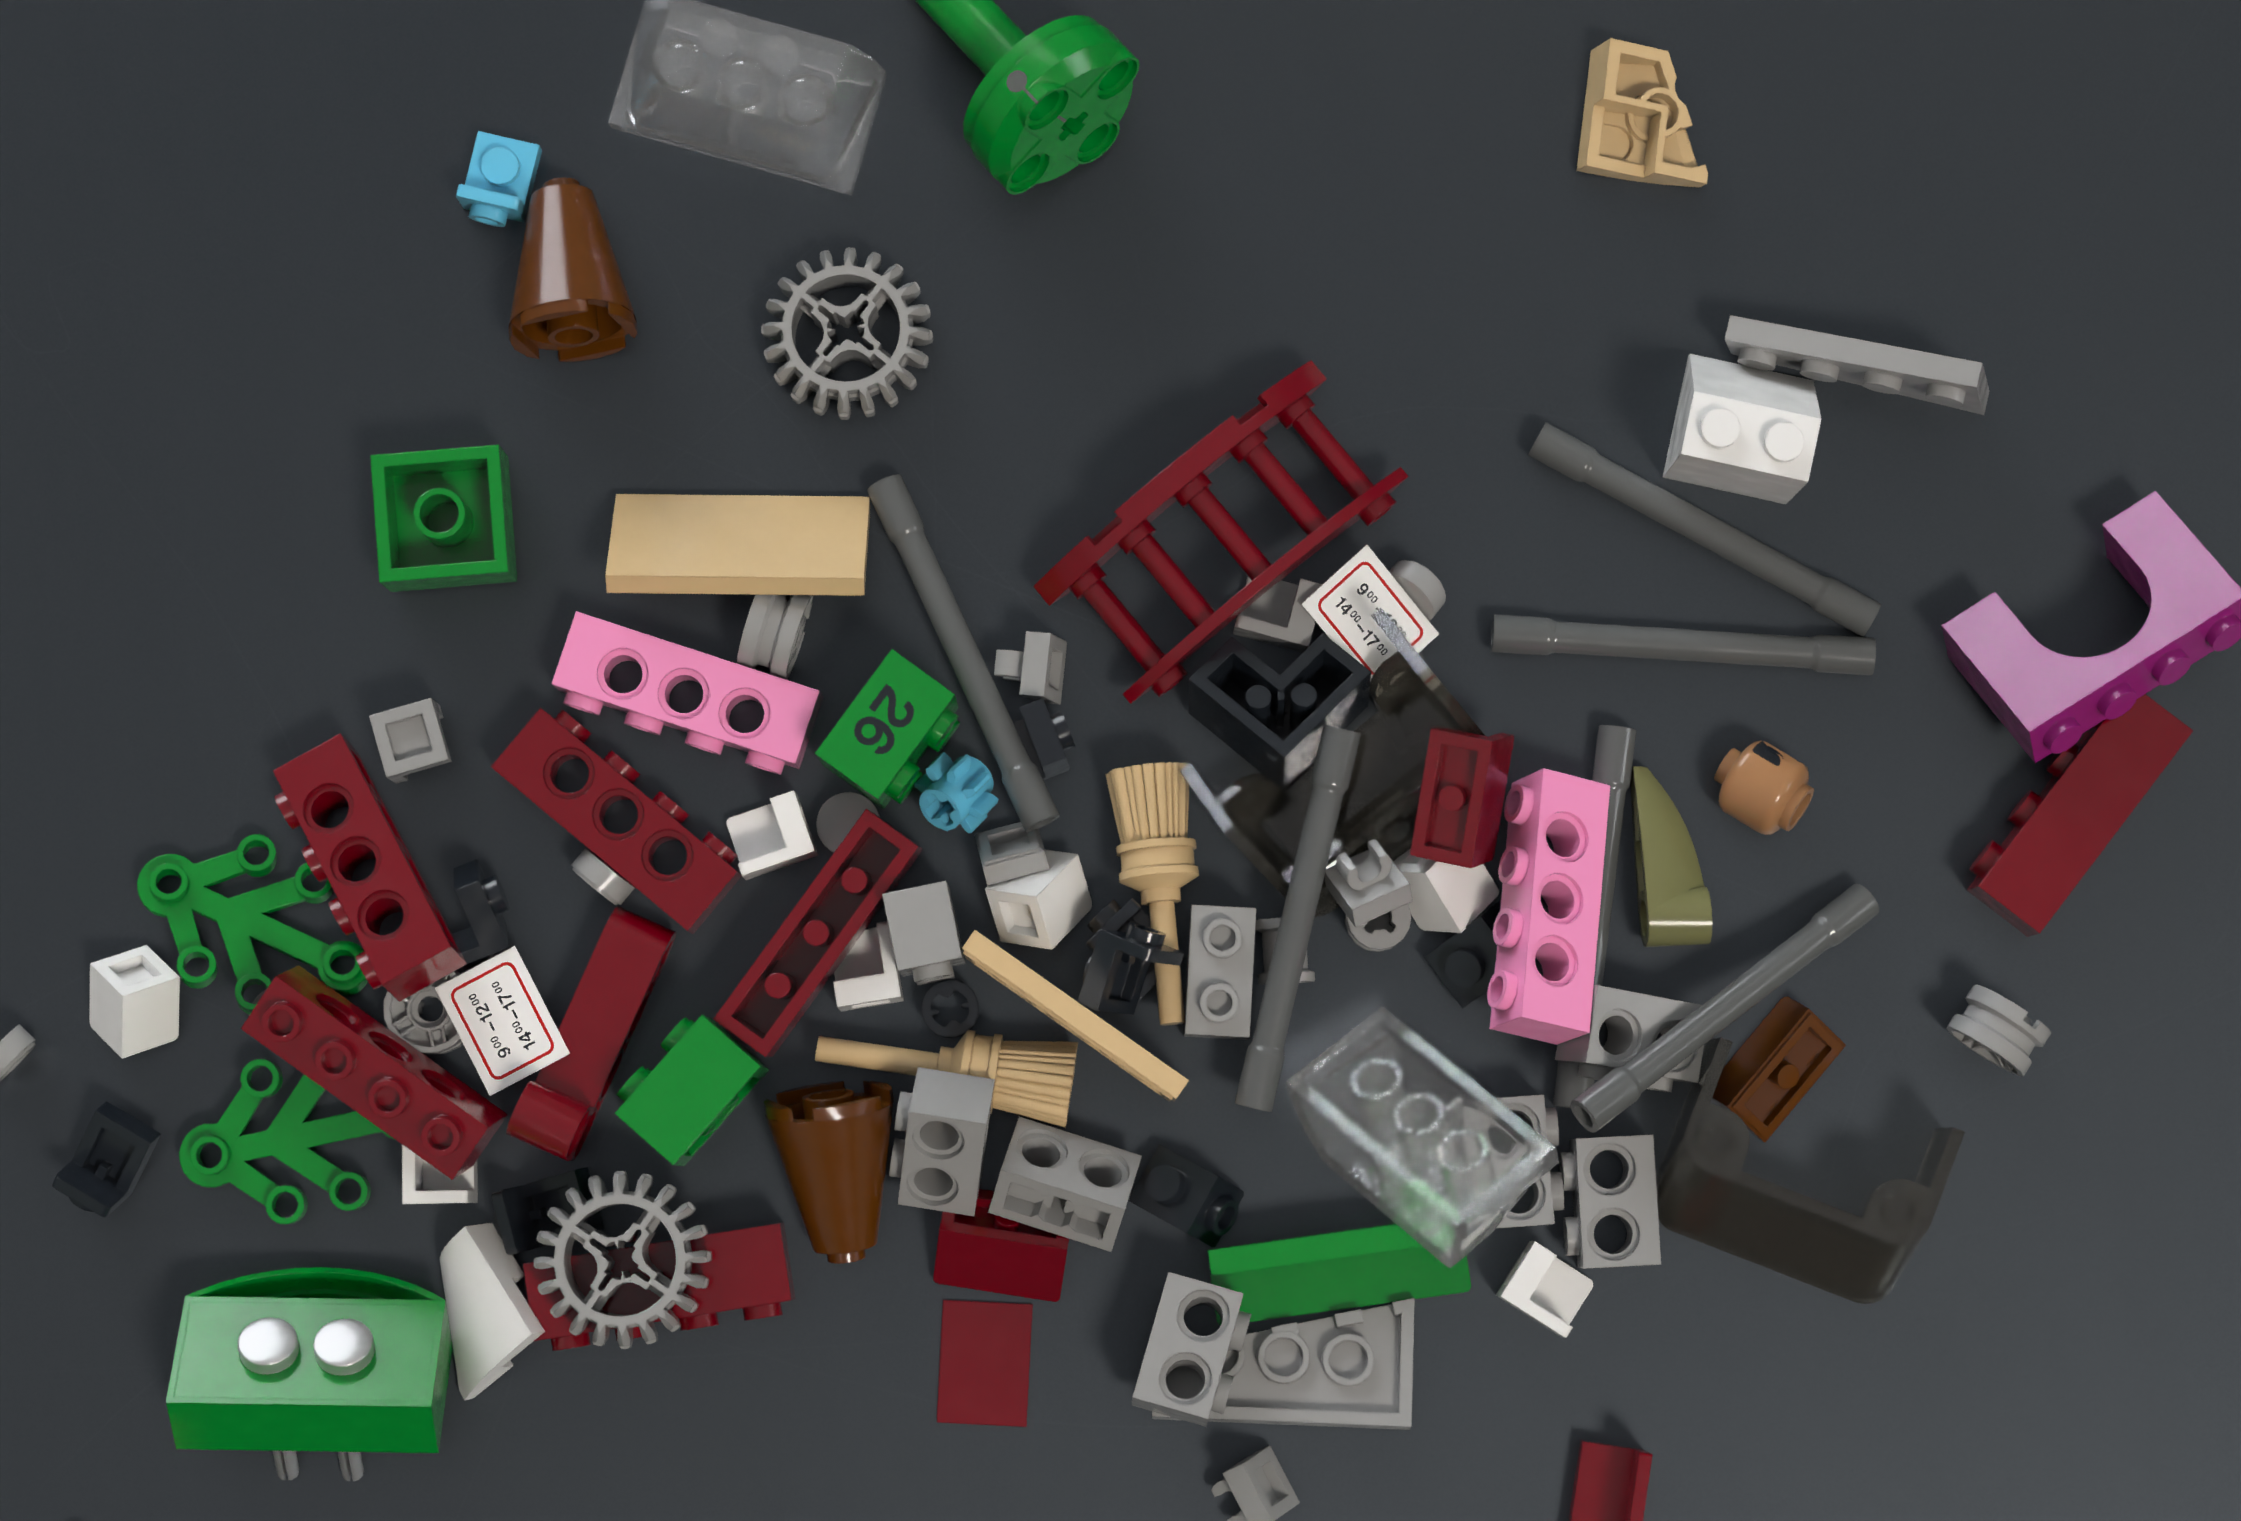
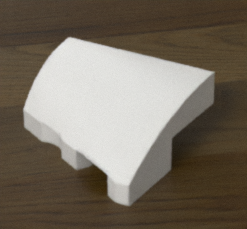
(484, 1307)

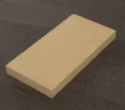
(738, 544)
(1073, 1017)

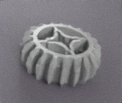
(830, 358)
(575, 1228)

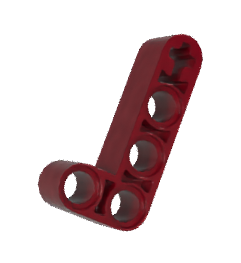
(597, 1028)

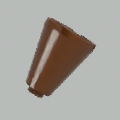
(569, 279)
(835, 1161)

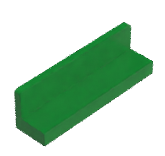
(1333, 1272)

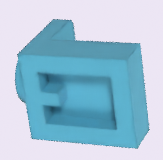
(499, 179)

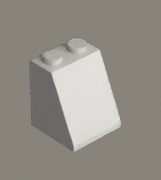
(1743, 430)

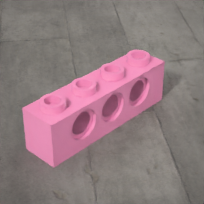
(599, 645)
(1570, 882)

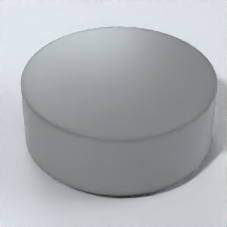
(1420, 586)
(839, 816)
(602, 877)
(14, 1049)

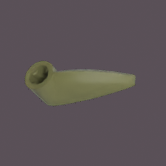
(1669, 880)

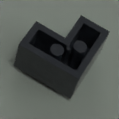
(1278, 717)

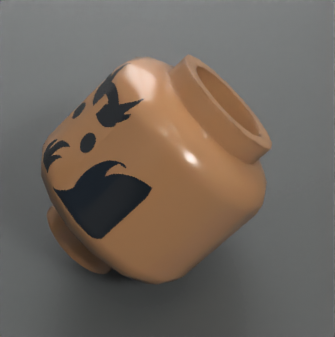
(1763, 787)

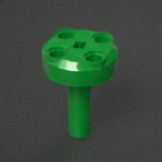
(1043, 95)

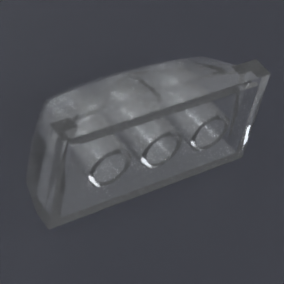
(749, 92)
(1417, 1135)

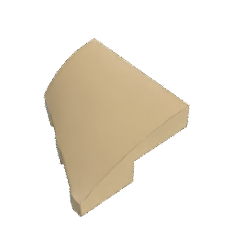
(1635, 119)

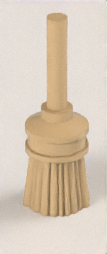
(1156, 857)
(1029, 1076)

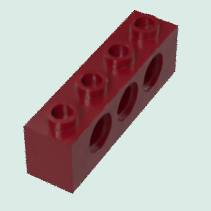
(532, 768)
(422, 945)
(374, 1071)

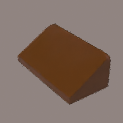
(1776, 1067)

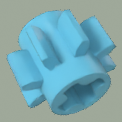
(956, 792)

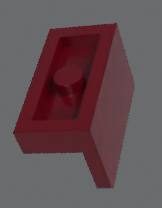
(1461, 797)
(999, 1254)
(1610, 1483)

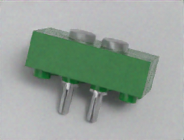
(311, 1367)

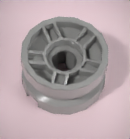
(774, 632)
(405, 1021)
(1998, 1030)

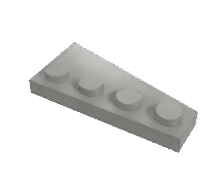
(1861, 362)
(1319, 1372)

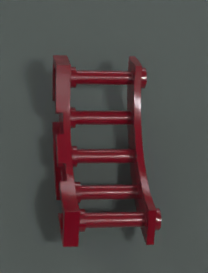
(1188, 484)

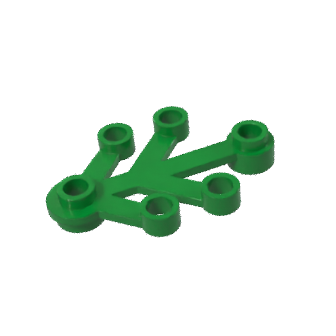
(242, 918)
(285, 1139)

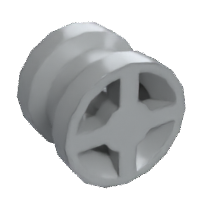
(1378, 933)

